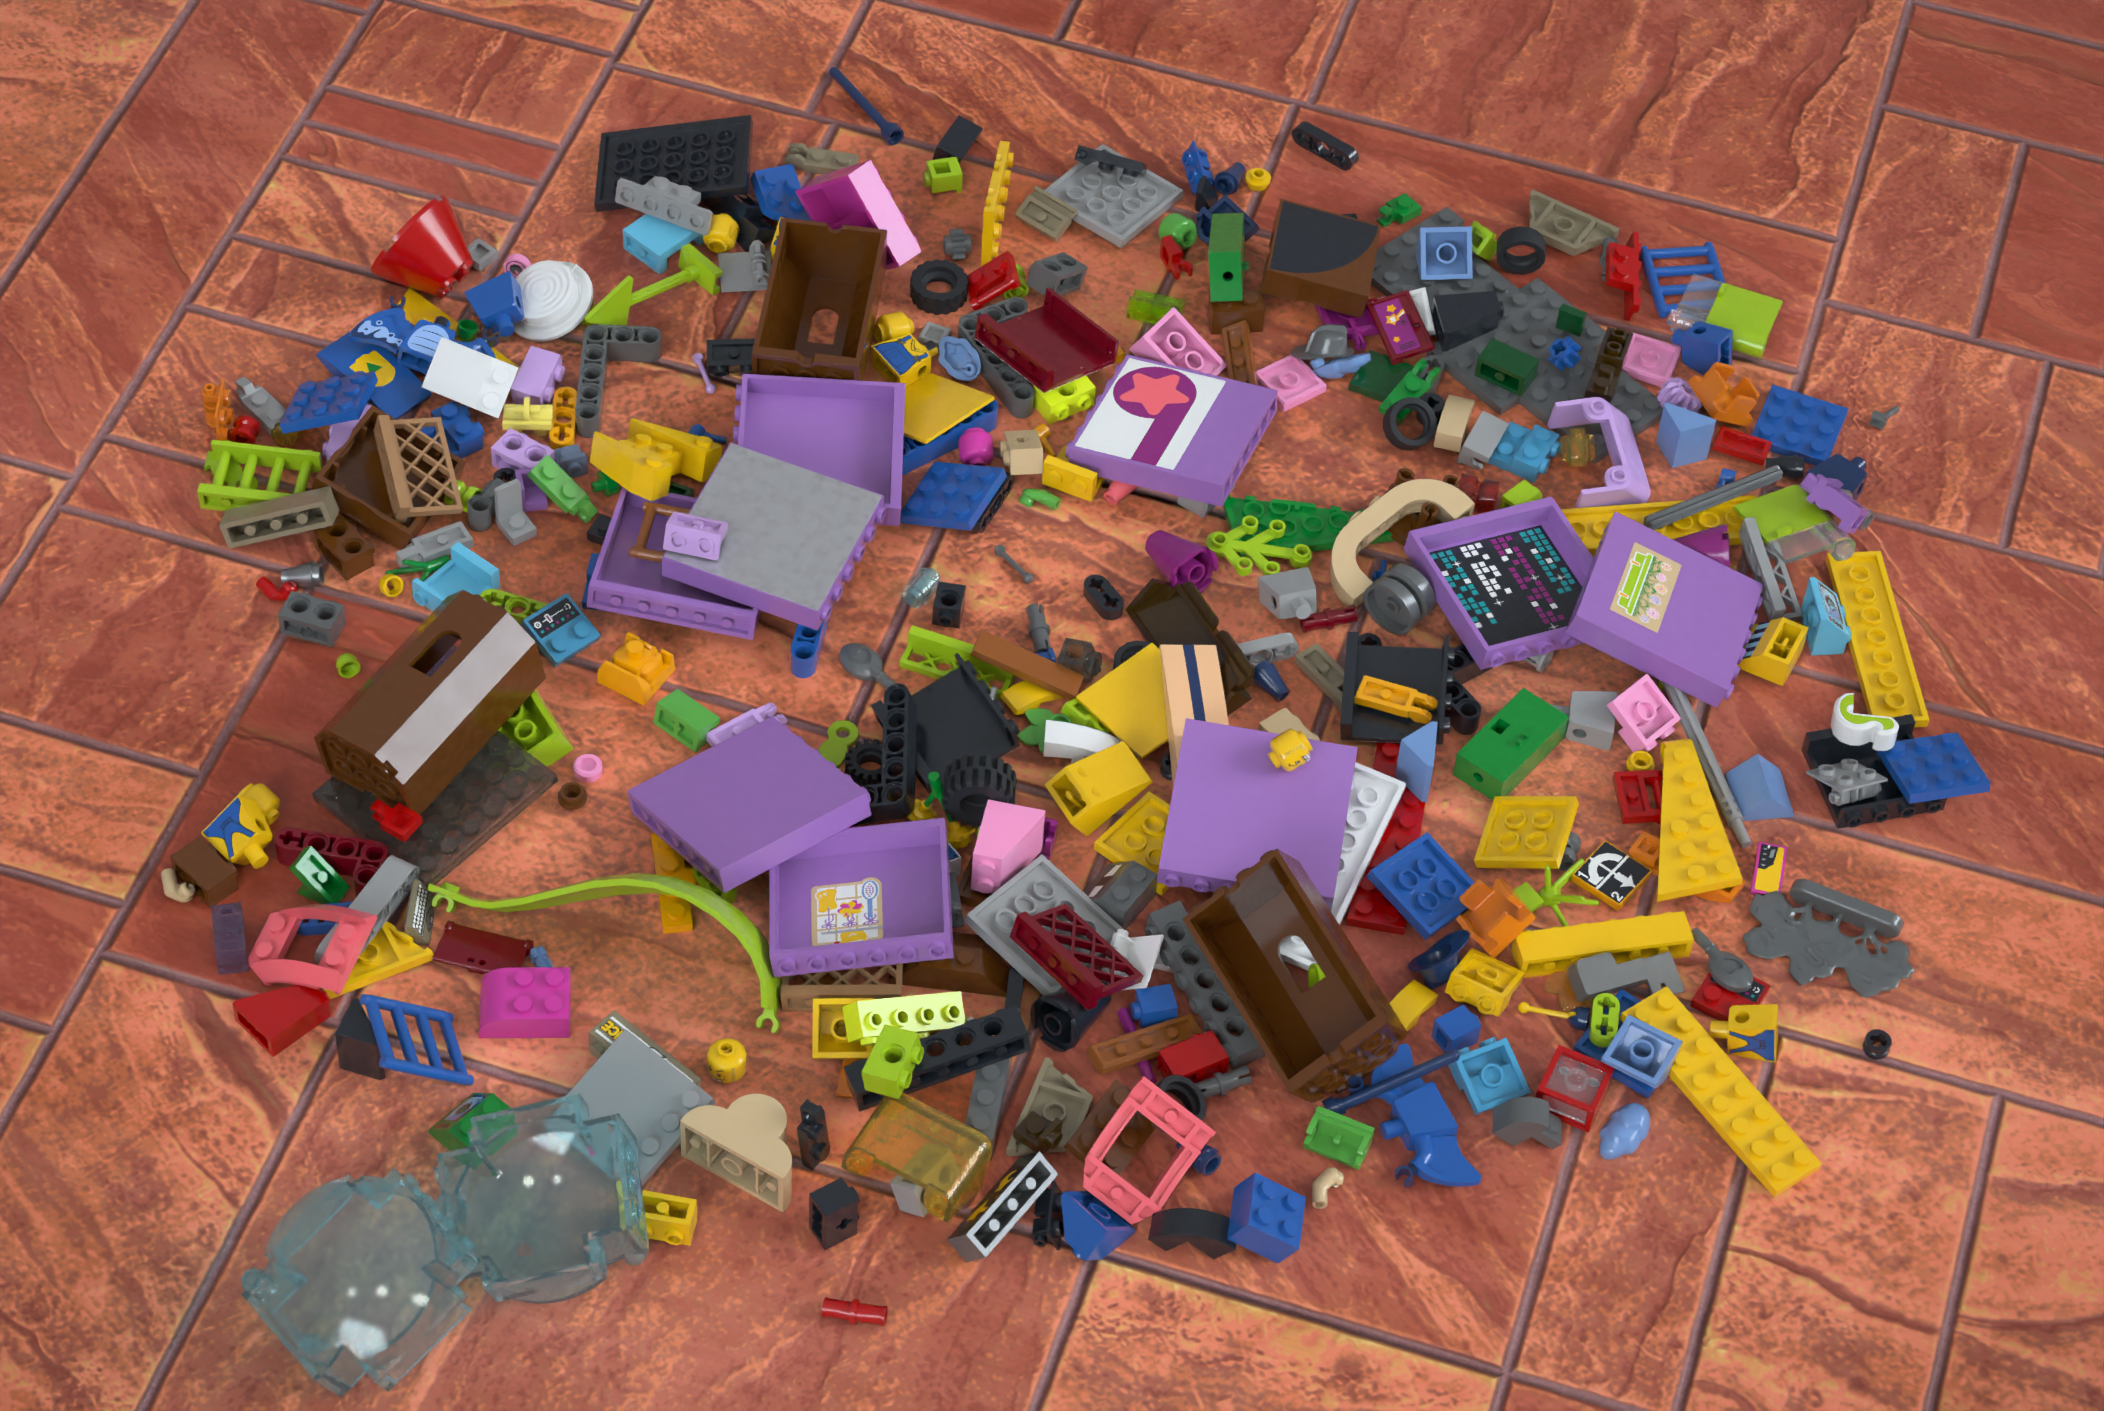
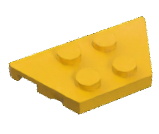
(385, 956)

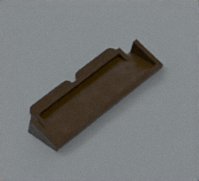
(1184, 618)

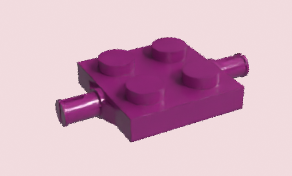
(1356, 327)

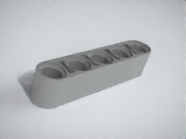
(379, 897)

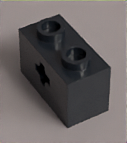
(833, 1213)

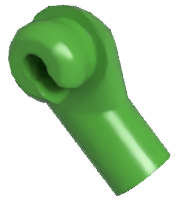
(1041, 496)

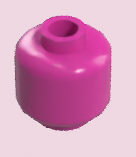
(976, 447)

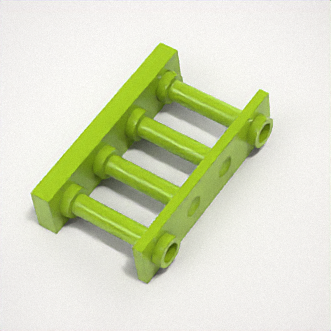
(221, 497)

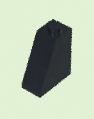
(1465, 317)

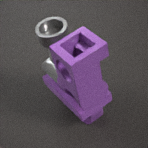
(1829, 496)

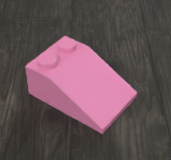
(1178, 344)

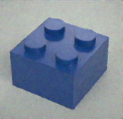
(1266, 1218)

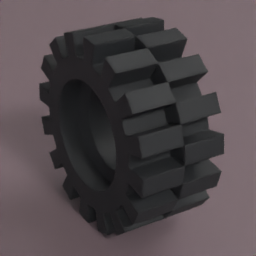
(861, 754)

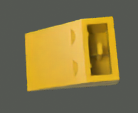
(1098, 786)

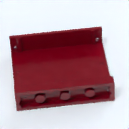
(1049, 343)

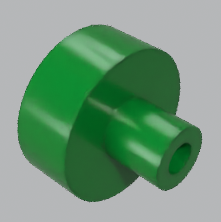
(605, 484)

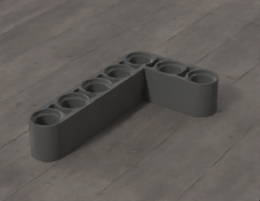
(606, 344)
(1007, 383)

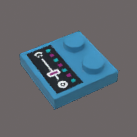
(561, 630)

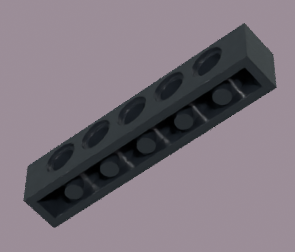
(952, 1054)

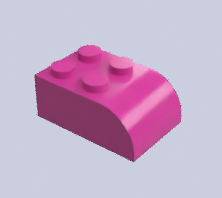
(526, 1003)

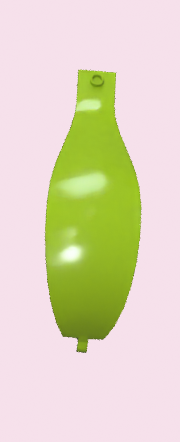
(642, 883)

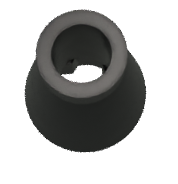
(1790, 465)

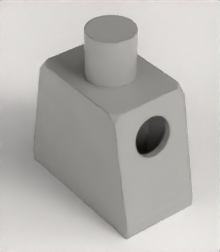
(1288, 593)
(1590, 718)

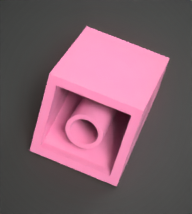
(1005, 844)

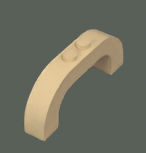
(1381, 514)

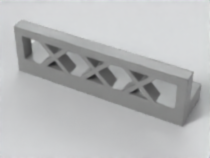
(1762, 572)

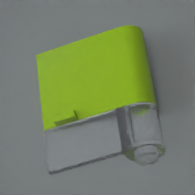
(1728, 307)
(1795, 526)

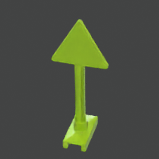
(616, 305)

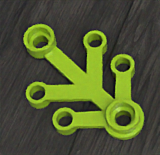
(1227, 543)

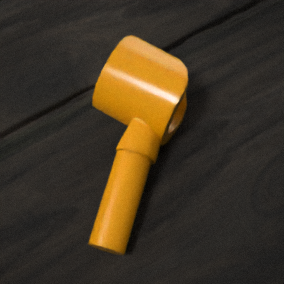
(1044, 433)

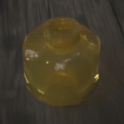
(1577, 448)

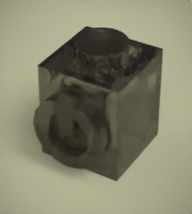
(1081, 658)

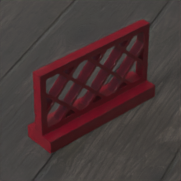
(1065, 963)

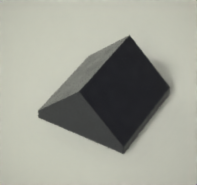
(357, 1043)

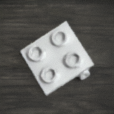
(1139, 952)

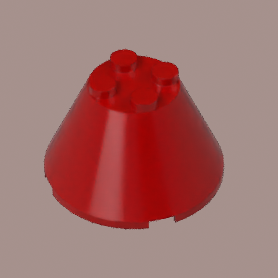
(427, 252)

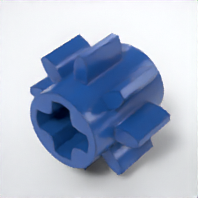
(1564, 353)

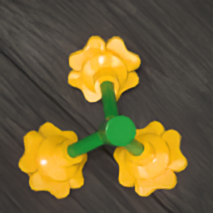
(958, 835)

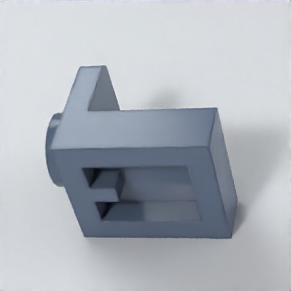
(572, 460)

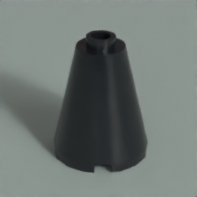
(1064, 1019)

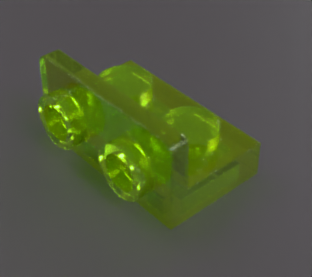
(1151, 306)

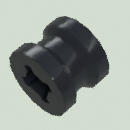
(1435, 402)

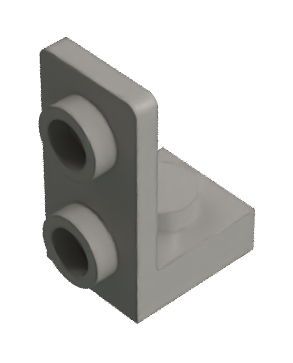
(510, 514)

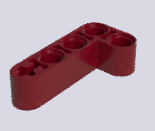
(343, 853)

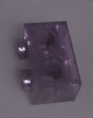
(229, 938)

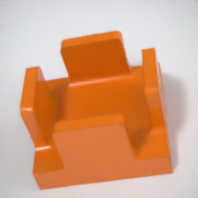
(1721, 399)
(1494, 915)

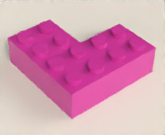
(860, 199)

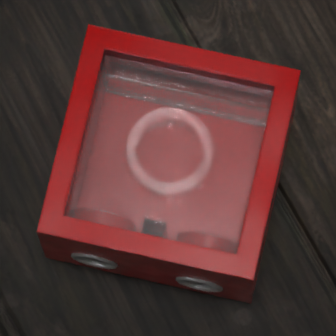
(1575, 1087)

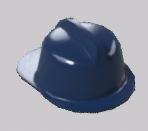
(1440, 959)

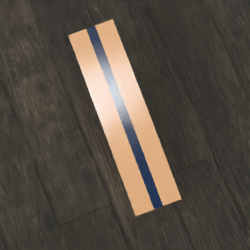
(1190, 691)

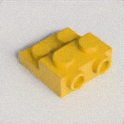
(1483, 982)

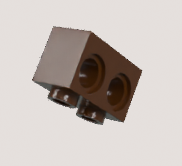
(344, 548)

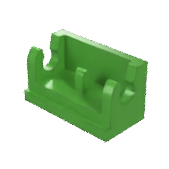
(685, 719)
(1338, 1138)

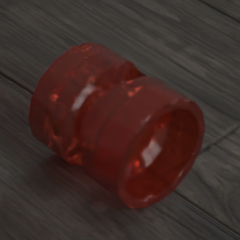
(1481, 493)

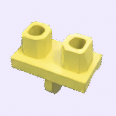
(528, 417)

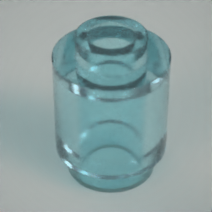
(921, 587)

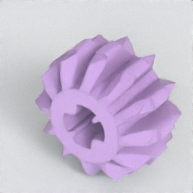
(1679, 394)

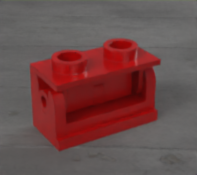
(1194, 1058)

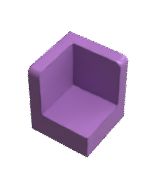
(532, 496)

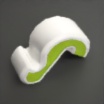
(1862, 728)

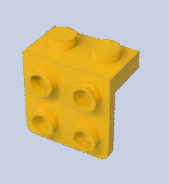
(1069, 477)

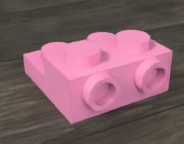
(1643, 715)

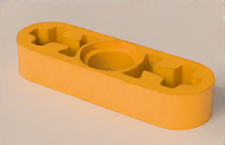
(563, 411)

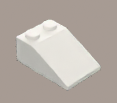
(469, 377)

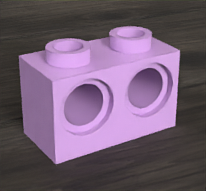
(518, 451)

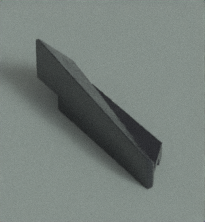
(747, 214)

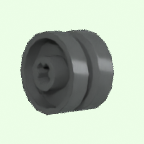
(1399, 599)

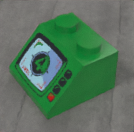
(454, 1127)

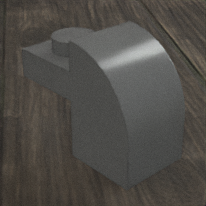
(1526, 1118)

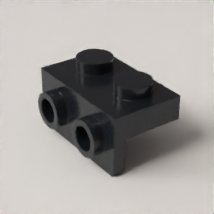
(729, 356)

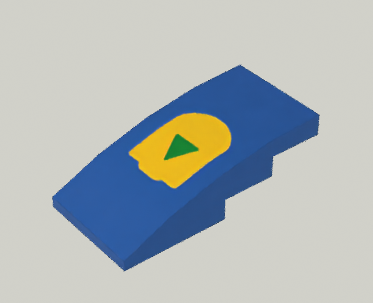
(397, 387)

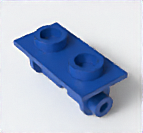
(1195, 166)

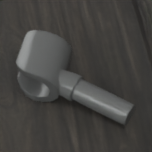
(1880, 419)

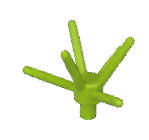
(1552, 895)

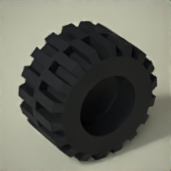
(972, 782)

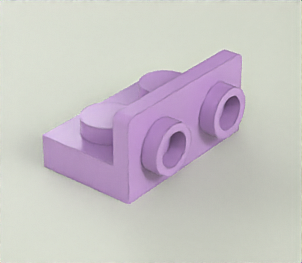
(694, 535)

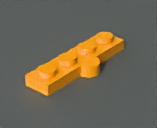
(674, 910)

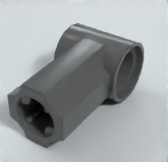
(482, 507)

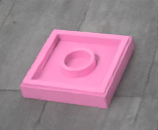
(1651, 360)
(1293, 380)

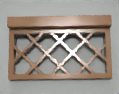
(394, 465)
(800, 997)

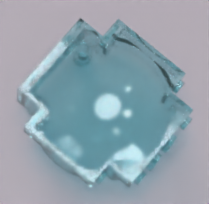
(546, 1199)
(362, 1279)

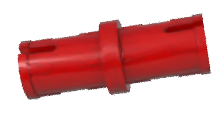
(854, 1311)

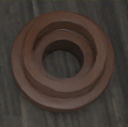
(570, 790)

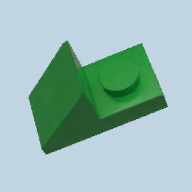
(319, 879)

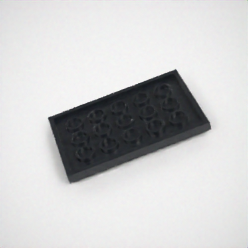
(699, 154)

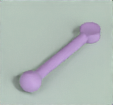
(698, 359)

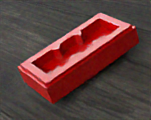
(1742, 445)

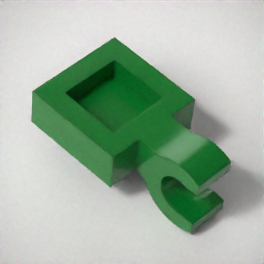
(1401, 209)

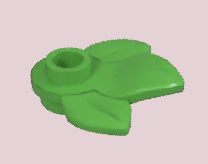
(1035, 733)

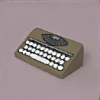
(420, 914)

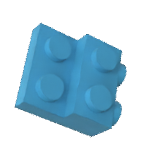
(1526, 451)
(1489, 1075)

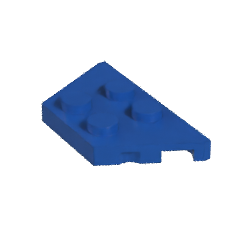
(776, 193)

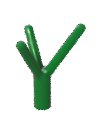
(426, 567)

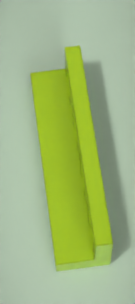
(942, 649)

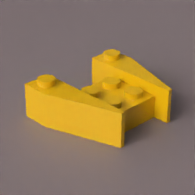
(652, 456)

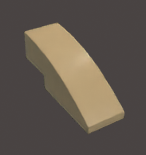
(1453, 423)

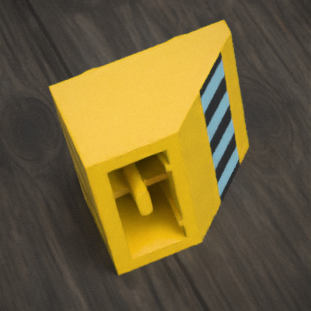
(1774, 649)

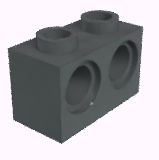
(1058, 273)
(312, 618)

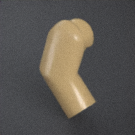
(174, 890)
(1322, 1183)

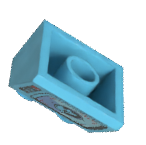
(1825, 620)

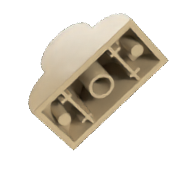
(743, 1146)

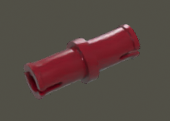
(1329, 619)

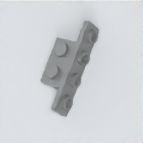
(666, 201)

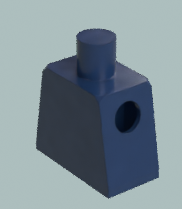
(1850, 473)

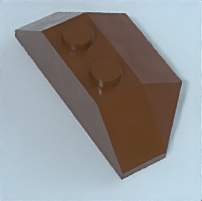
(972, 970)

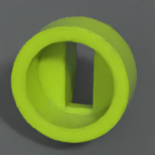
(347, 665)

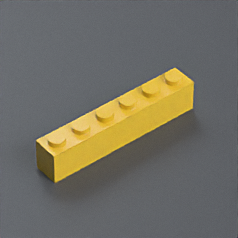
(1625, 939)

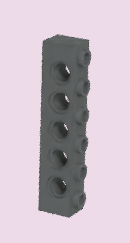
(1168, 921)

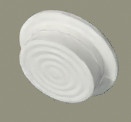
(553, 299)

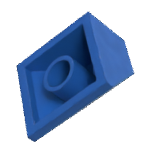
(1092, 1226)

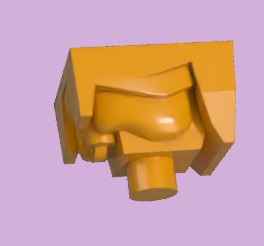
(636, 669)

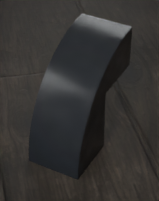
(1196, 1226)

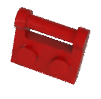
(992, 280)
(1633, 796)

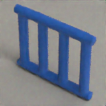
(1653, 273)
(411, 1064)

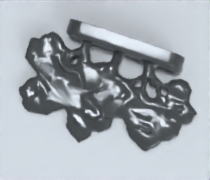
(1820, 946)

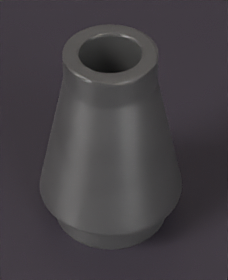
(304, 575)

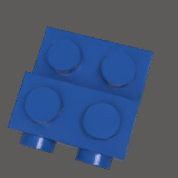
(461, 433)

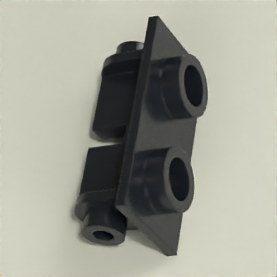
(1051, 1227)

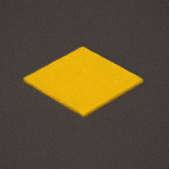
(937, 405)
(1132, 702)

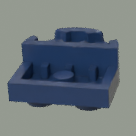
(1224, 205)

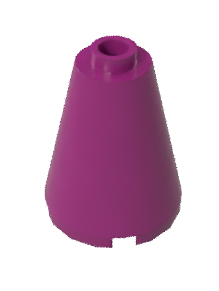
(1710, 542)
(1181, 559)

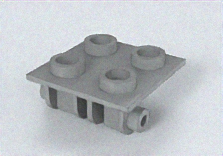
(745, 269)
(1848, 781)

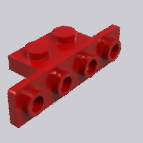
(1623, 272)

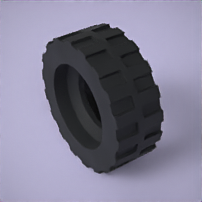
(938, 302)

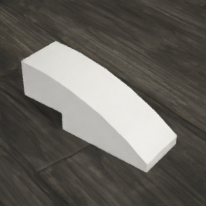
(1074, 740)

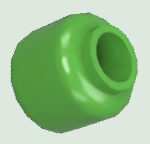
(1180, 228)

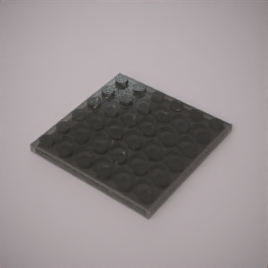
(461, 818)

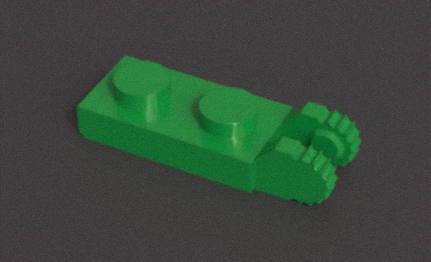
(1410, 386)

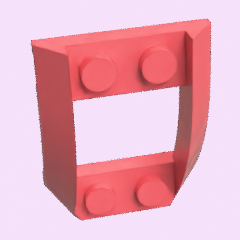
(338, 960)
(1172, 1119)

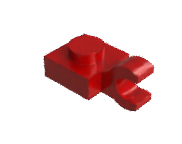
(1172, 257)
(396, 821)

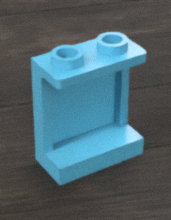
(656, 240)
(463, 572)

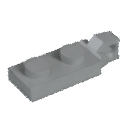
(259, 404)
(435, 544)

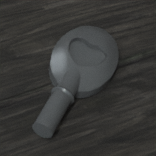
(864, 664)
(1724, 966)

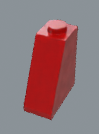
(282, 1015)

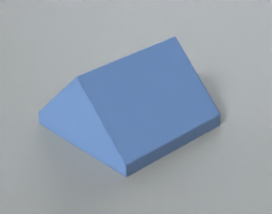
(1444, 253)
(1684, 435)
(1417, 760)
(1759, 790)
(1642, 1052)

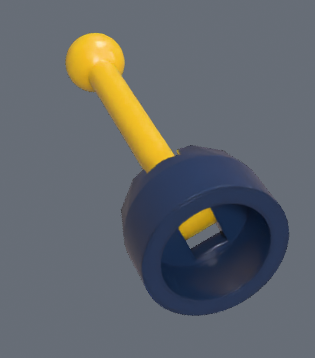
(1577, 1017)

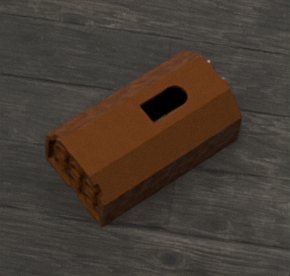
(815, 272)
(416, 732)
(1309, 1037)

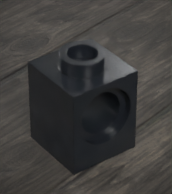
(948, 604)

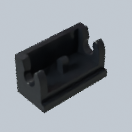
(957, 139)

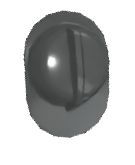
(1325, 342)

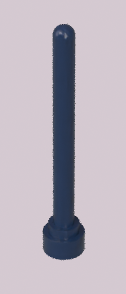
(890, 132)
(1341, 1105)

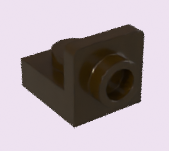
(1039, 1133)

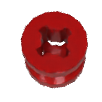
(245, 430)

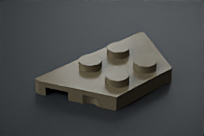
(1566, 226)
(1052, 1098)

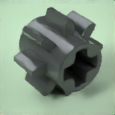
(957, 244)

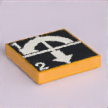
(1611, 875)

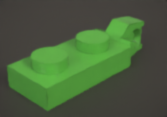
(562, 489)

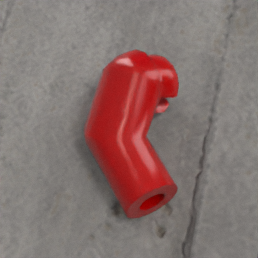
(275, 593)

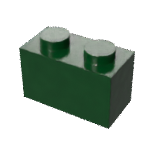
(1506, 367)

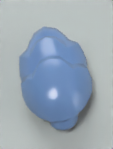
(959, 358)
(1339, 366)
(1624, 1131)

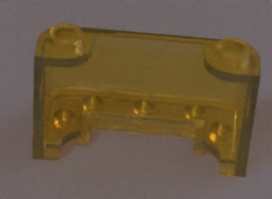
(924, 1149)

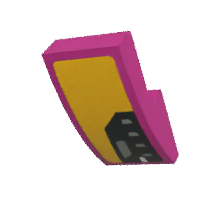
(1768, 868)

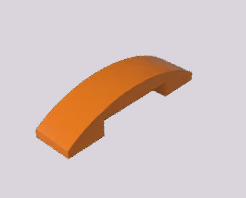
(1647, 852)

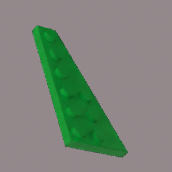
(1303, 522)

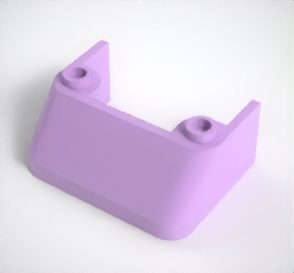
(1627, 479)

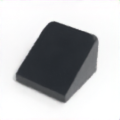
(1205, 195)

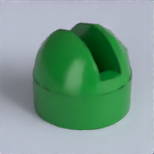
(467, 330)

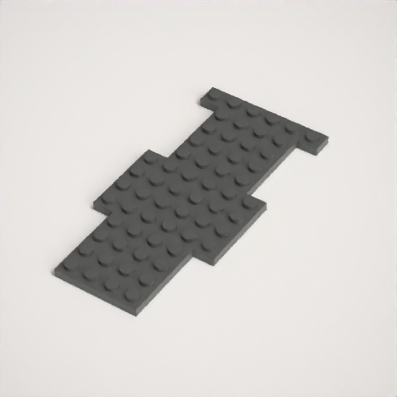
(1526, 325)

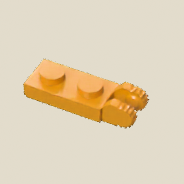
(1395, 699)

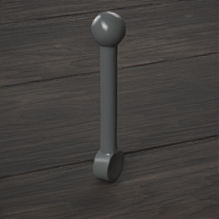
(1000, 551)

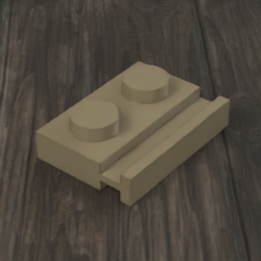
(1046, 214)

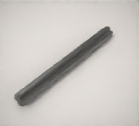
(1713, 497)

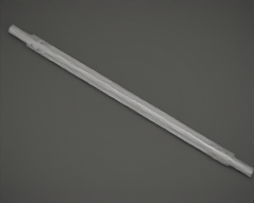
(1709, 764)

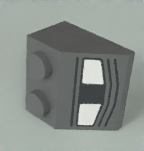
(1123, 890)

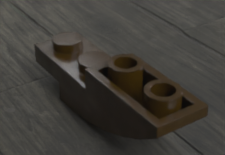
(1609, 364)

